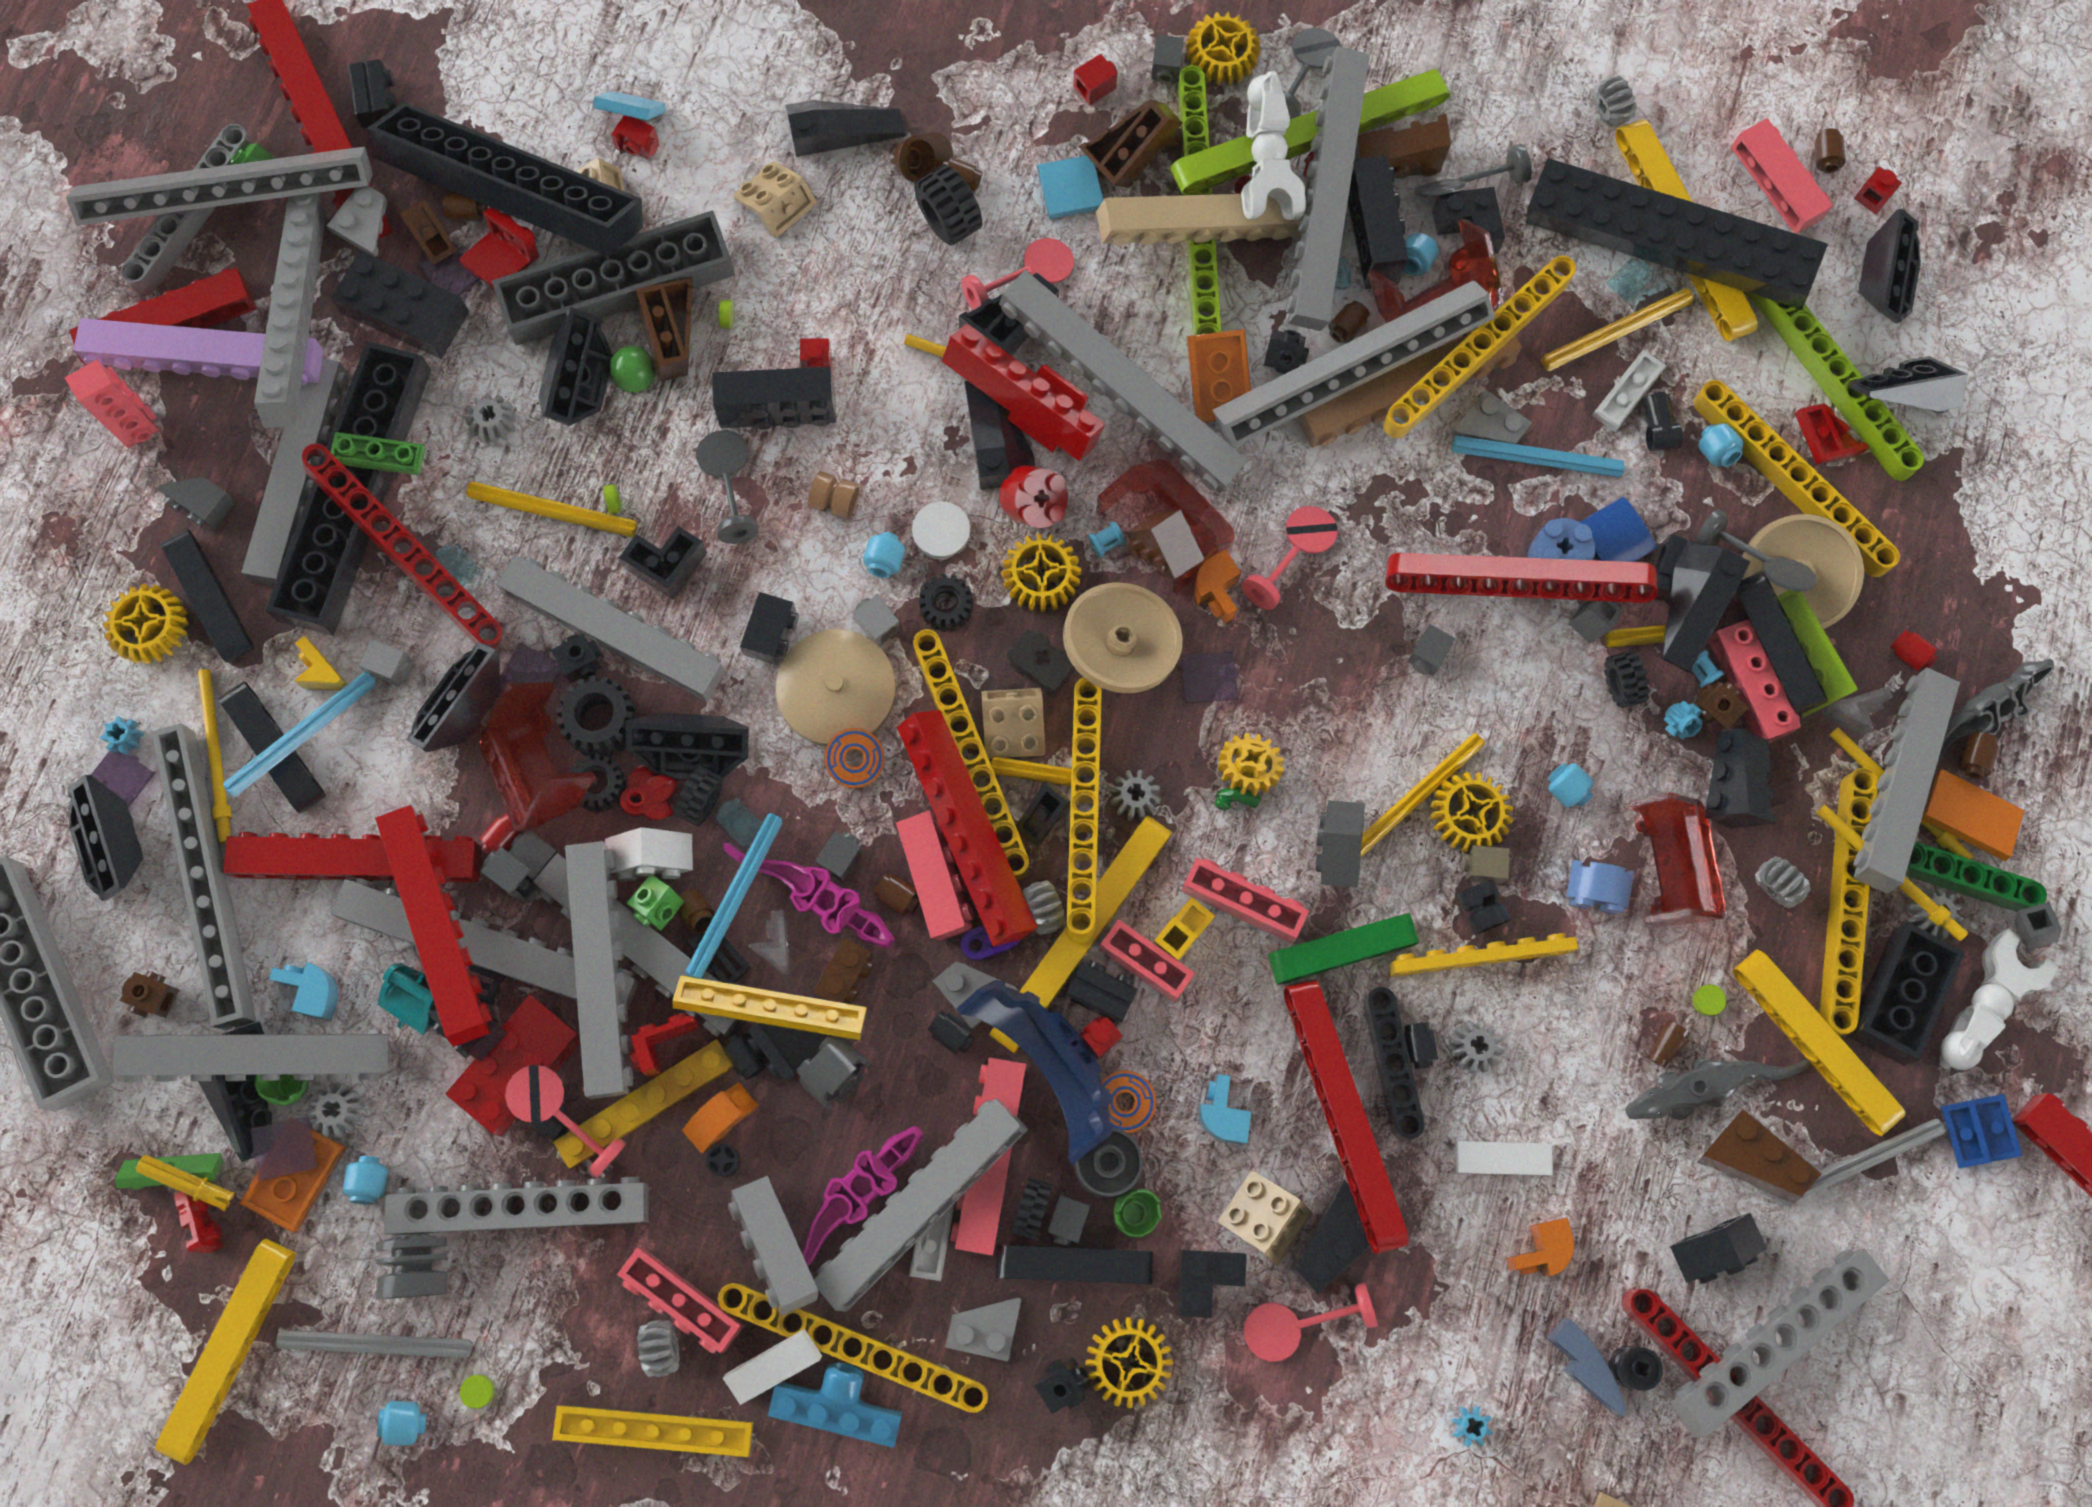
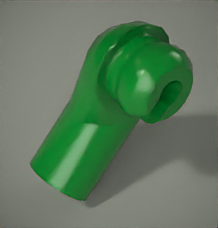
(1226, 796)

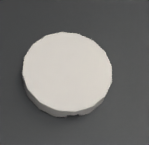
(941, 530)

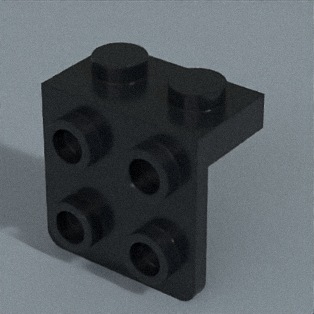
(784, 1047)

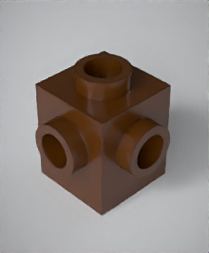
(1729, 708)
(148, 994)

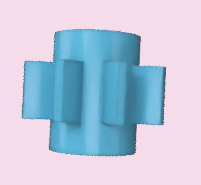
(1683, 720)
(122, 736)
(1480, 1429)

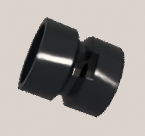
(1483, 907)
(1636, 1368)

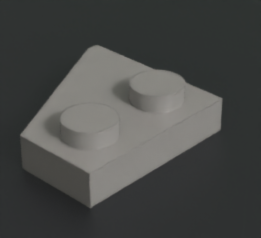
(361, 219)
(1492, 420)
(961, 982)
(985, 1330)

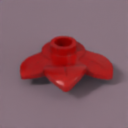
(651, 790)

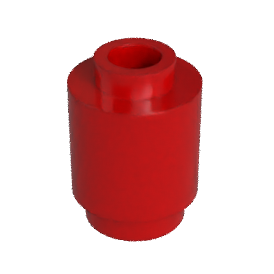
(1914, 650)
(498, 835)

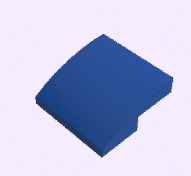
(1619, 533)
(1981, 1131)

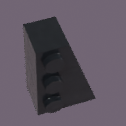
(996, 325)
(1740, 782)
(1333, 1243)

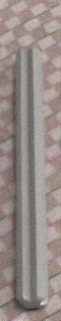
(1873, 1156)
(374, 1344)

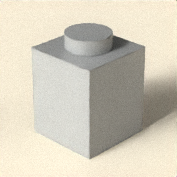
(876, 620)
(385, 662)

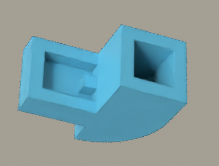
(316, 989)
(1221, 1122)

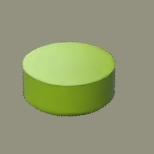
(726, 314)
(612, 499)
(1709, 1000)
(477, 1391)

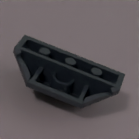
(1892, 267)
(575, 370)
(458, 701)
(683, 742)
(103, 837)

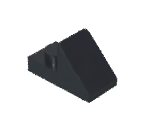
(1043, 814)

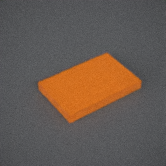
(1217, 370)
(1973, 815)
(292, 1196)

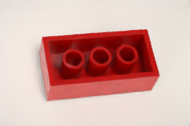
(532, 1038)

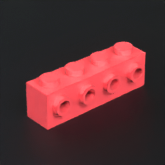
(1781, 176)
(113, 403)
(1753, 675)
(935, 876)
(1245, 900)
(681, 1300)

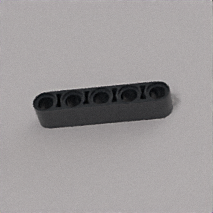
(207, 595)
(1781, 643)
(261, 732)
(1389, 1079)
(1074, 1264)

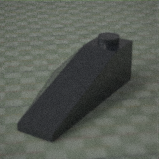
(996, 441)
(1700, 592)
(238, 1103)

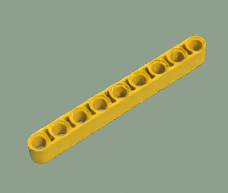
(1655, 171)
(1473, 357)
(1792, 463)
(968, 739)
(1084, 821)
(1110, 895)
(1840, 913)
(865, 1359)

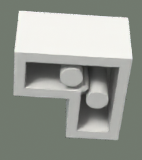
(650, 852)

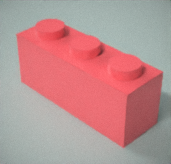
(1146, 961)

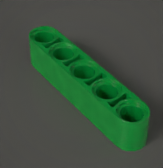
(1981, 878)
(1343, 948)

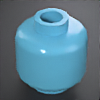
(1421, 253)
(1721, 445)
(883, 555)
(1570, 785)
(365, 1180)
(400, 1423)

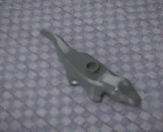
(1997, 703)
(1706, 1083)

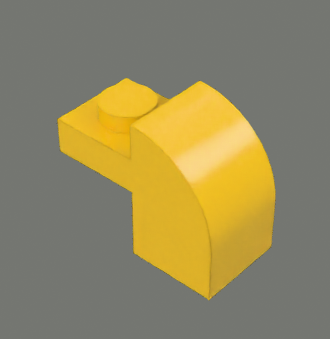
(1184, 929)

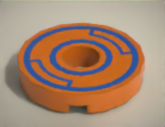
(872, 757)
(1142, 1094)

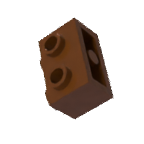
(844, 973)

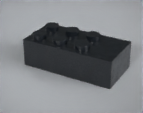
(1376, 219)
(400, 304)
(774, 398)
(1906, 994)

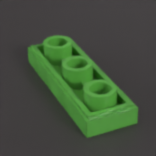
(392, 454)
(199, 1165)

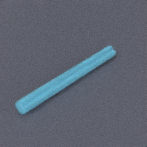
(1538, 456)
(299, 734)
(734, 896)

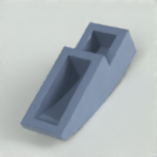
(1587, 1365)

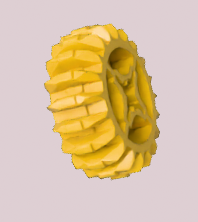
(1226, 38)
(1052, 572)
(137, 615)
(1466, 799)
(1154, 1370)

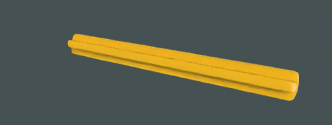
(1617, 329)
(552, 509)
(1421, 792)

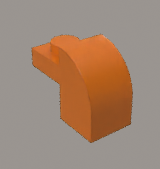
(1211, 582)
(718, 1117)
(1553, 1249)

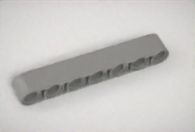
(184, 222)

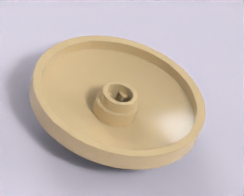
(1823, 549)
(1122, 637)
(835, 685)

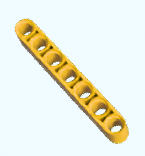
(1818, 1043)
(225, 1351)

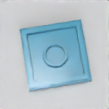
(629, 105)
(1070, 186)

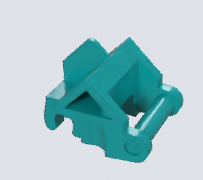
(406, 997)

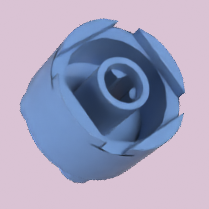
(1563, 537)
(1601, 886)

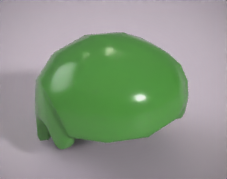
(632, 369)
(282, 1091)
(1137, 1212)

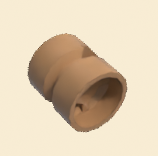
(838, 496)

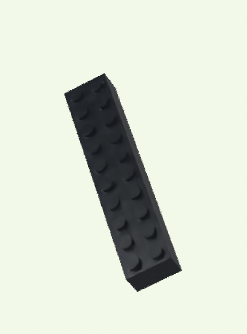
(506, 178)
(1676, 233)
(327, 541)

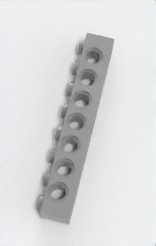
(402, 1219)
(1863, 1280)

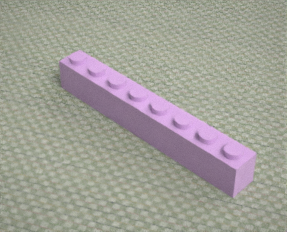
(181, 349)

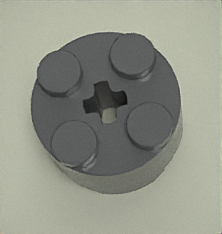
(833, 1071)

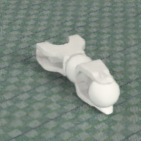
(1272, 174)
(1993, 1002)

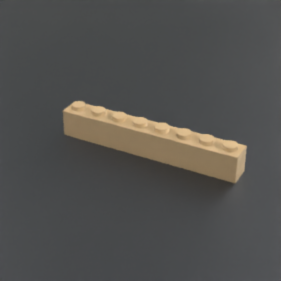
(1188, 219)

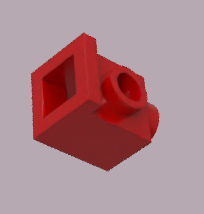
(635, 137)
(1883, 183)
(815, 352)
(1100, 1036)

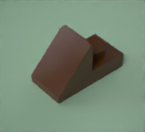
(428, 232)

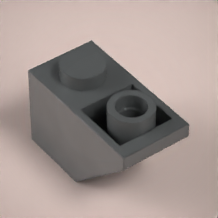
(199, 498)

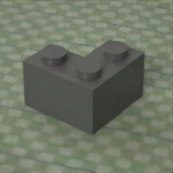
(1341, 843)
(520, 866)

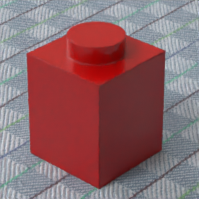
(1095, 79)

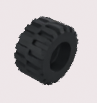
(948, 204)
(580, 701)

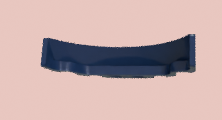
(1057, 1053)

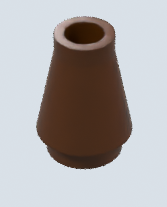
(1669, 1043)

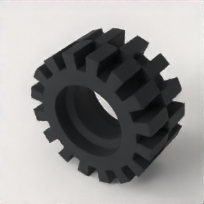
(938, 587)
(1626, 679)
(615, 782)
(699, 796)
(1032, 1208)

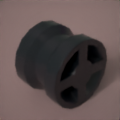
(717, 1159)

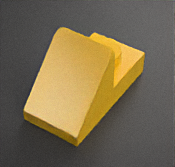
(320, 672)

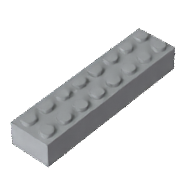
(42, 1002)

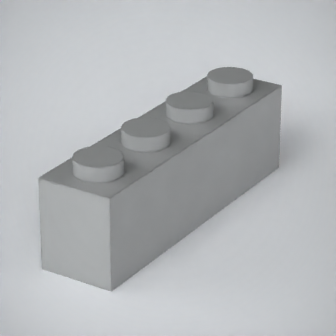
(773, 1245)

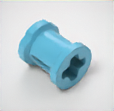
(1106, 539)
(1706, 670)

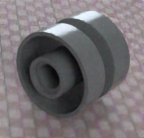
(1110, 1166)

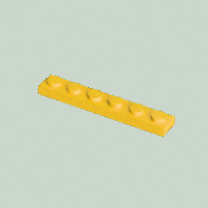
(1494, 953)
(769, 1007)
(645, 1102)
(653, 1431)

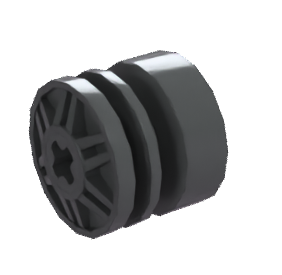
(411, 1267)

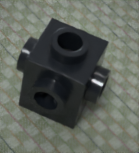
(1286, 351)
(577, 657)
(1063, 1384)

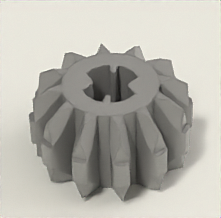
(1615, 100)
(486, 410)
(1145, 791)
(1782, 882)
(1045, 907)
(1921, 918)
(1467, 1052)
(348, 1111)
(658, 1348)

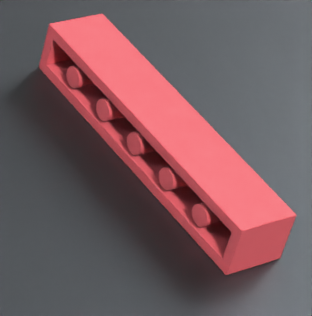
(984, 1199)

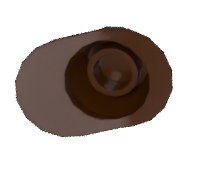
(921, 155)

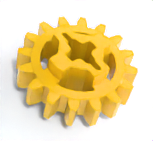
(1250, 764)

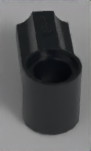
(1662, 430)

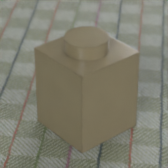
(1486, 864)

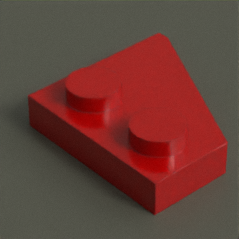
(1827, 434)
(194, 1216)

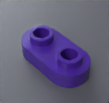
(987, 949)

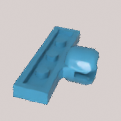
(837, 1407)

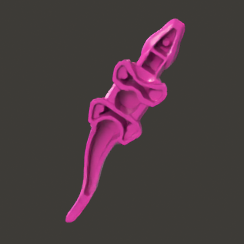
(817, 893)
(848, 1198)

